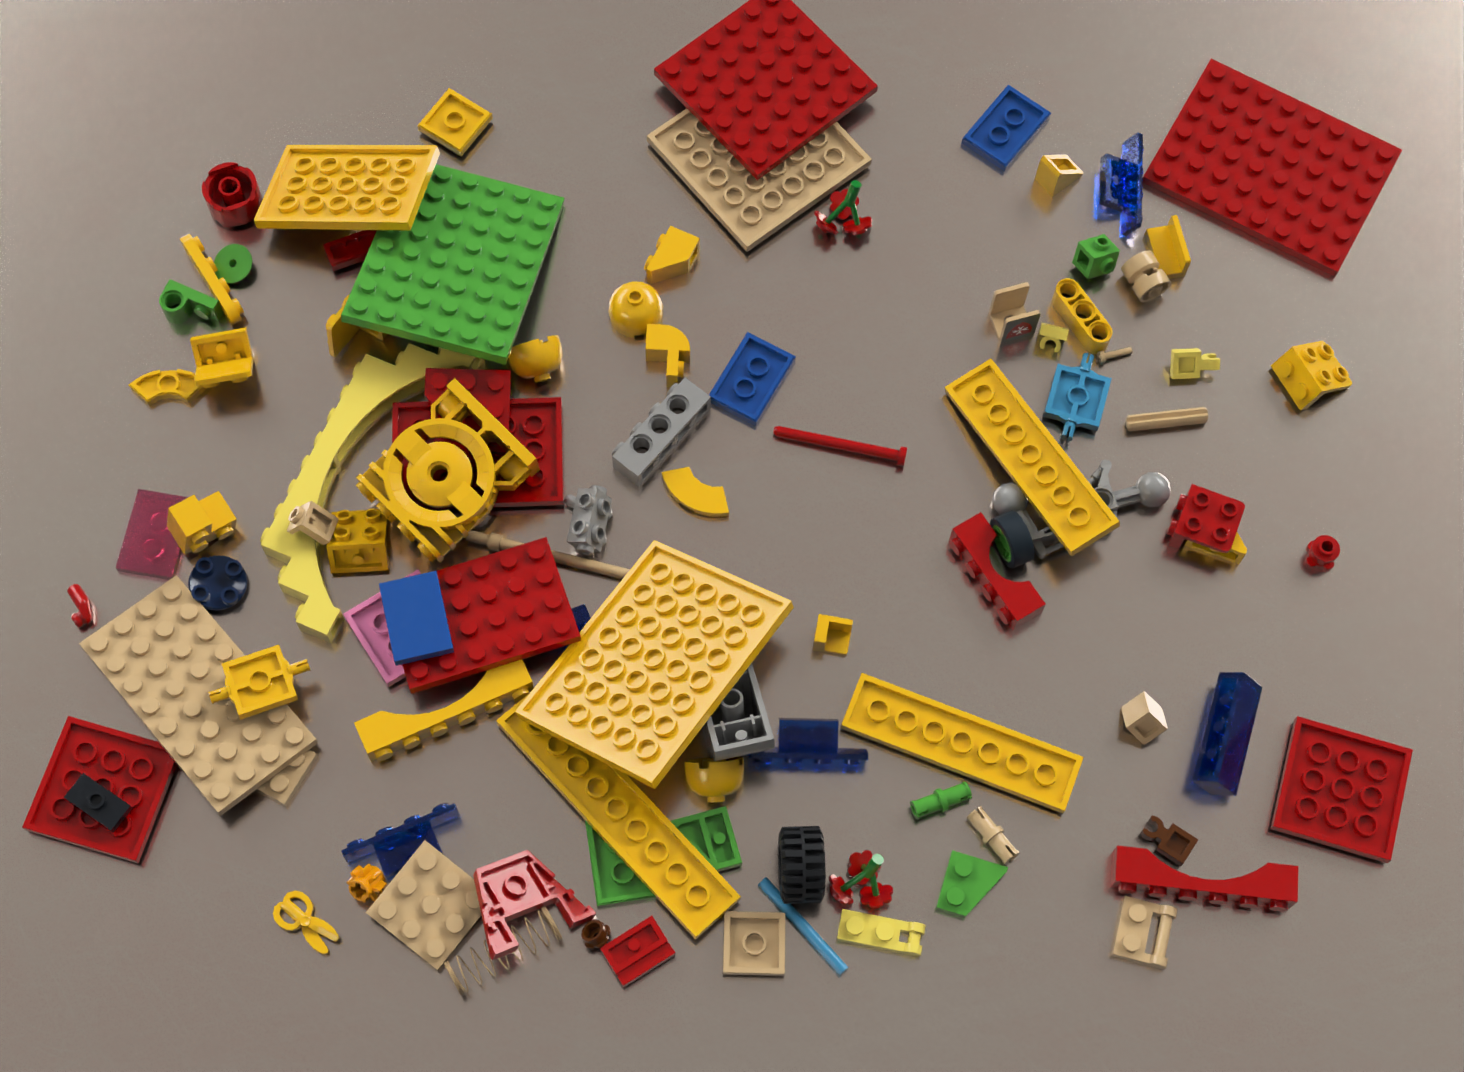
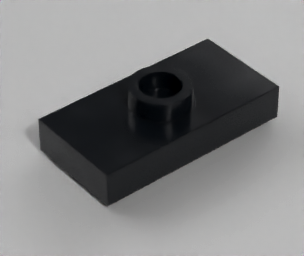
(98, 802)

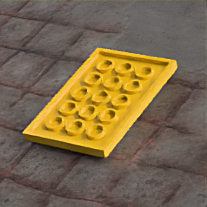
(347, 187)

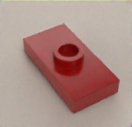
(349, 249)

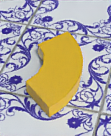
(166, 384)
(694, 494)

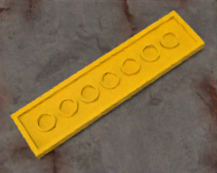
(1032, 457)
(962, 743)

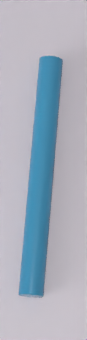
(804, 927)

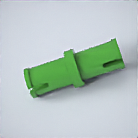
(940, 800)

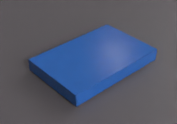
(1006, 127)
(751, 378)
(416, 618)

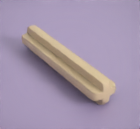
(1166, 419)

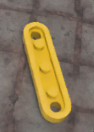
(207, 269)

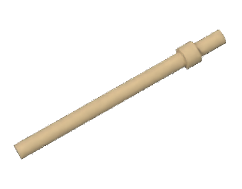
(496, 542)

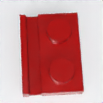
(637, 951)

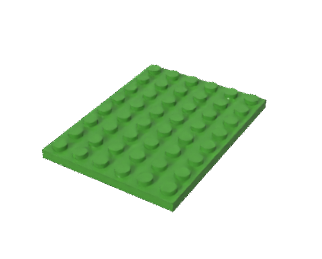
(460, 269)

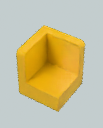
(832, 635)

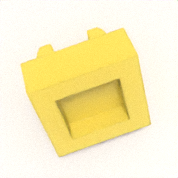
(1053, 333)

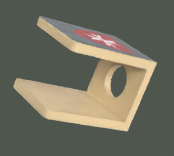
(1008, 303)

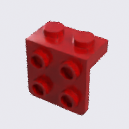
(1206, 519)

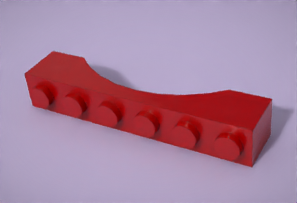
(1140, 870)

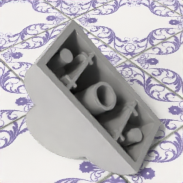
(739, 722)

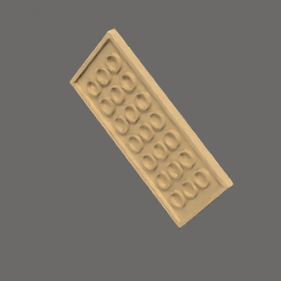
(163, 664)

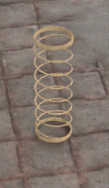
(546, 915)

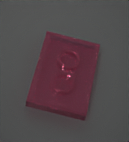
(148, 544)

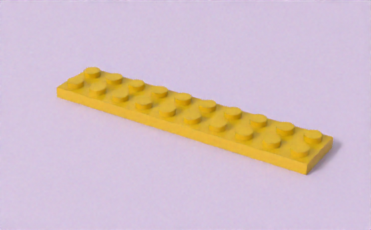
(630, 826)

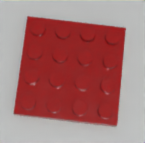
(121, 762)
(1342, 789)

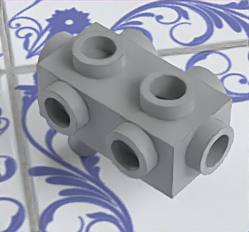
(589, 519)

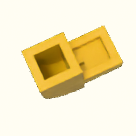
(668, 345)

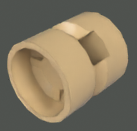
(1144, 274)

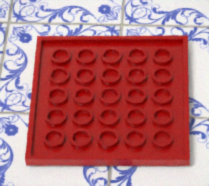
(765, 82)

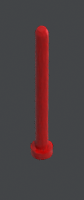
(842, 444)

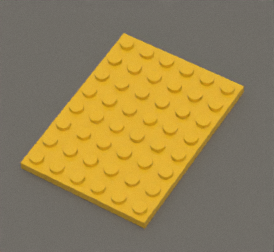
(654, 662)

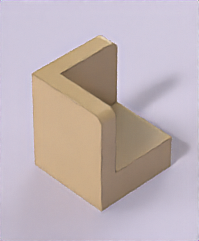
(1144, 718)

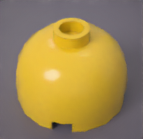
(634, 307)
(536, 358)
(714, 778)

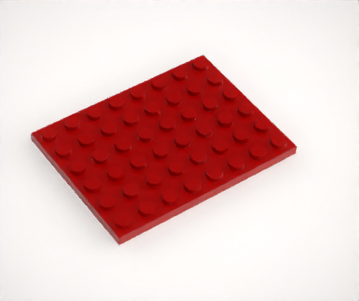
(1272, 166)

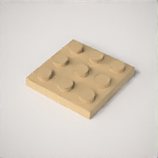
(428, 905)

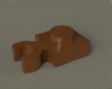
(1173, 842)

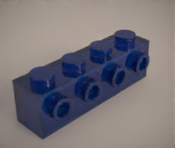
(1227, 733)

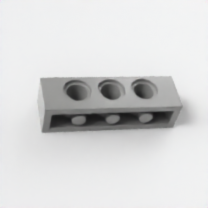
(640, 465)

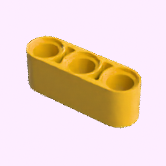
(1081, 304)

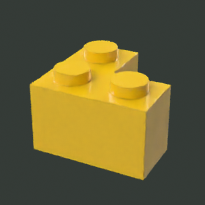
(199, 522)

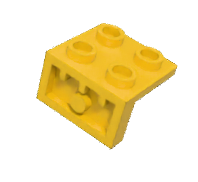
(358, 542)

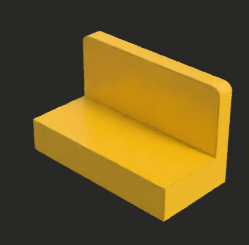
(1169, 248)

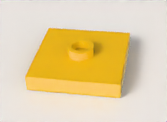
(455, 122)

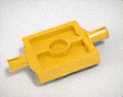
(259, 681)

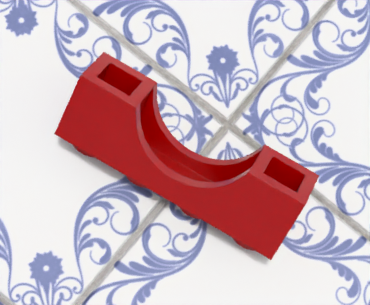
(1015, 600)

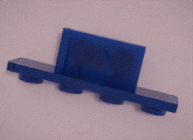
(1123, 183)
(810, 740)
(398, 844)

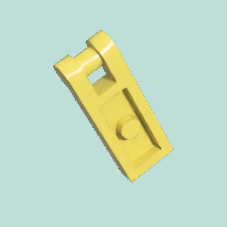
(880, 932)

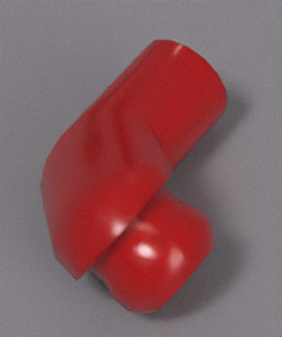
(82, 602)

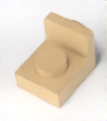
(313, 522)

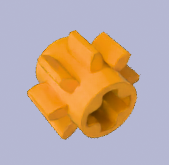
(366, 883)

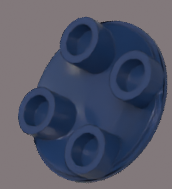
(217, 582)

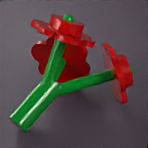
(842, 206)
(863, 868)

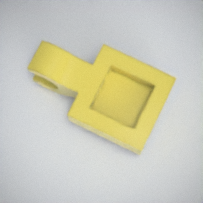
(1189, 362)

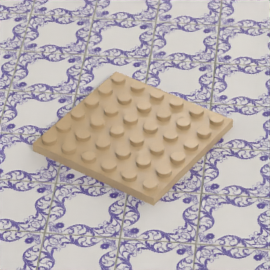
(742, 204)

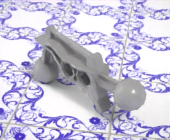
(1150, 490)

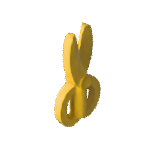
(310, 925)

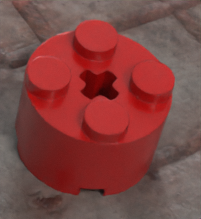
(232, 194)

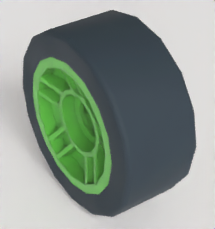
(1012, 539)

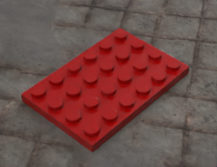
(533, 423)
(498, 614)

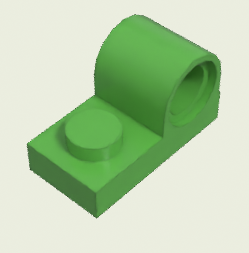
(189, 301)

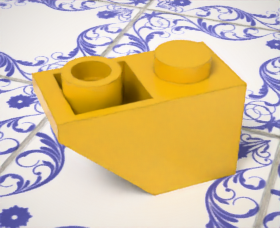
(673, 256)

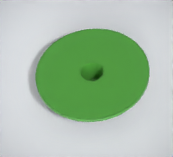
(233, 263)

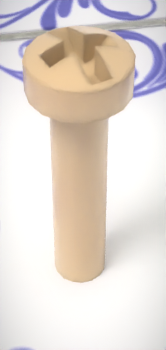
(1102, 357)

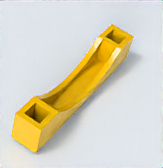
(389, 732)

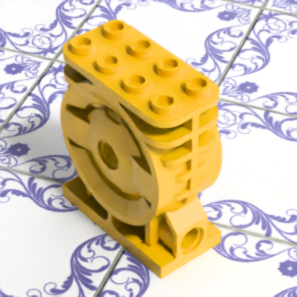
(442, 530)

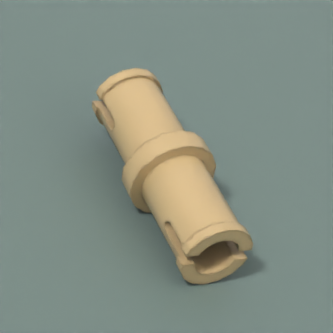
(993, 835)

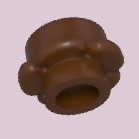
(595, 934)

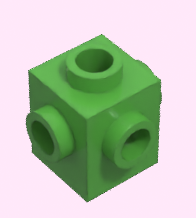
(1096, 256)

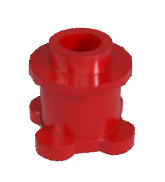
(1322, 552)

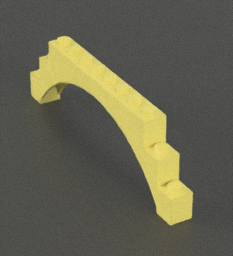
(361, 403)

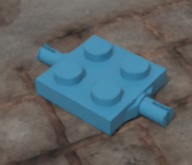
(1077, 397)

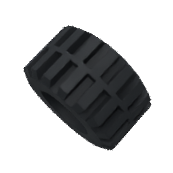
(801, 864)

